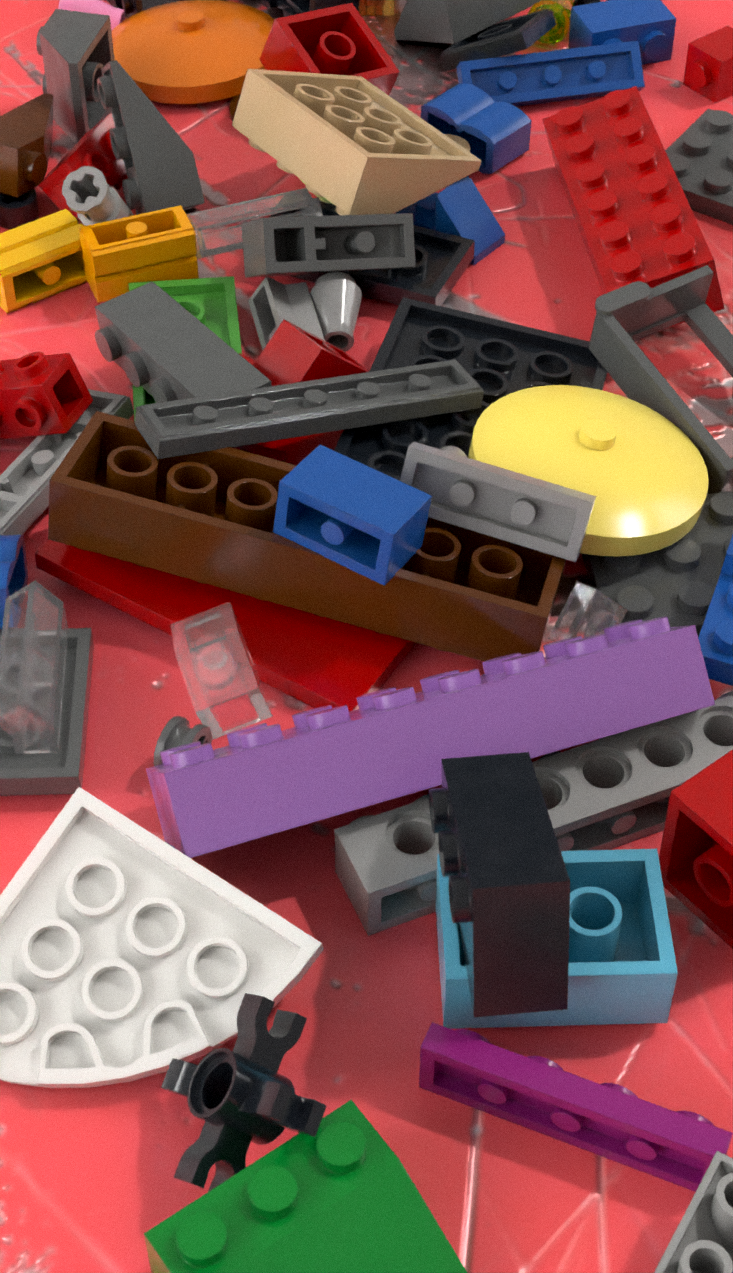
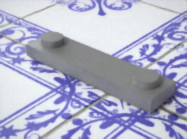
(26, 480)

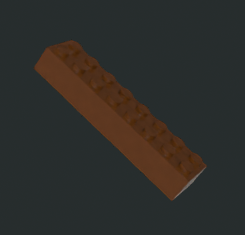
(214, 524)

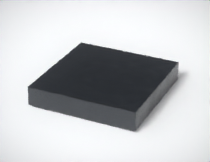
(499, 39)

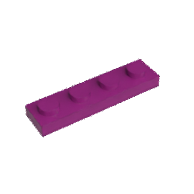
(569, 1107)

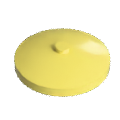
(603, 445)

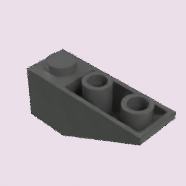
(155, 157)

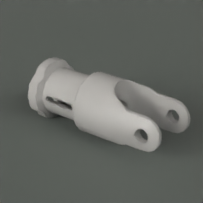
(93, 197)

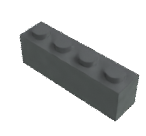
(169, 348)

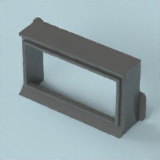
(640, 312)

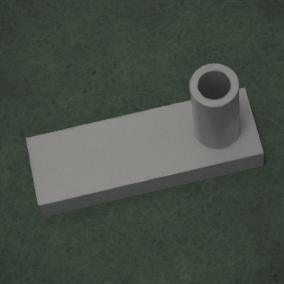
(499, 501)

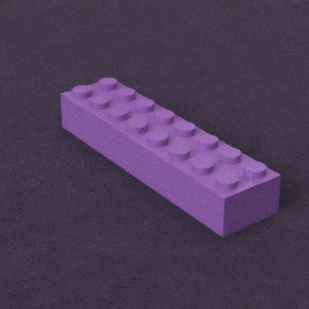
(398, 737)

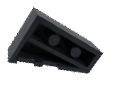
(504, 883)

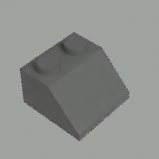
(73, 54)

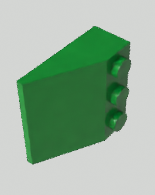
(309, 1209)

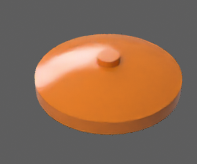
(192, 49)

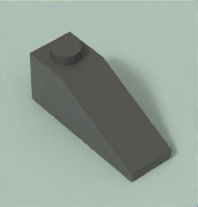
(327, 244)

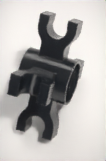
(242, 1094)

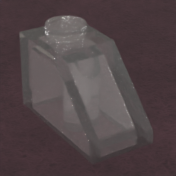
(219, 671)

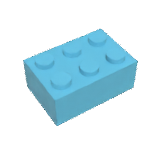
(618, 947)

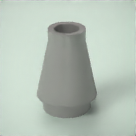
(337, 307)

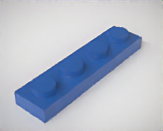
(556, 74)

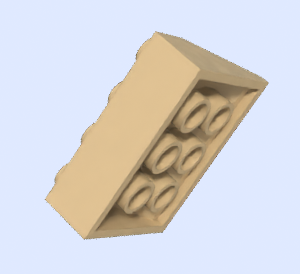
(348, 140)

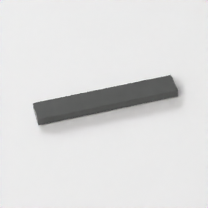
(306, 408)

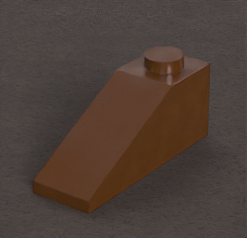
(25, 145)

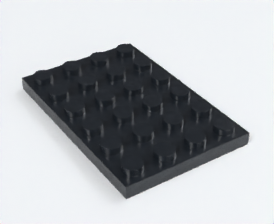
(492, 351)

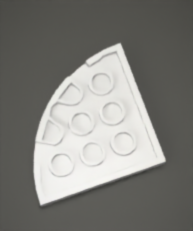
(128, 954)

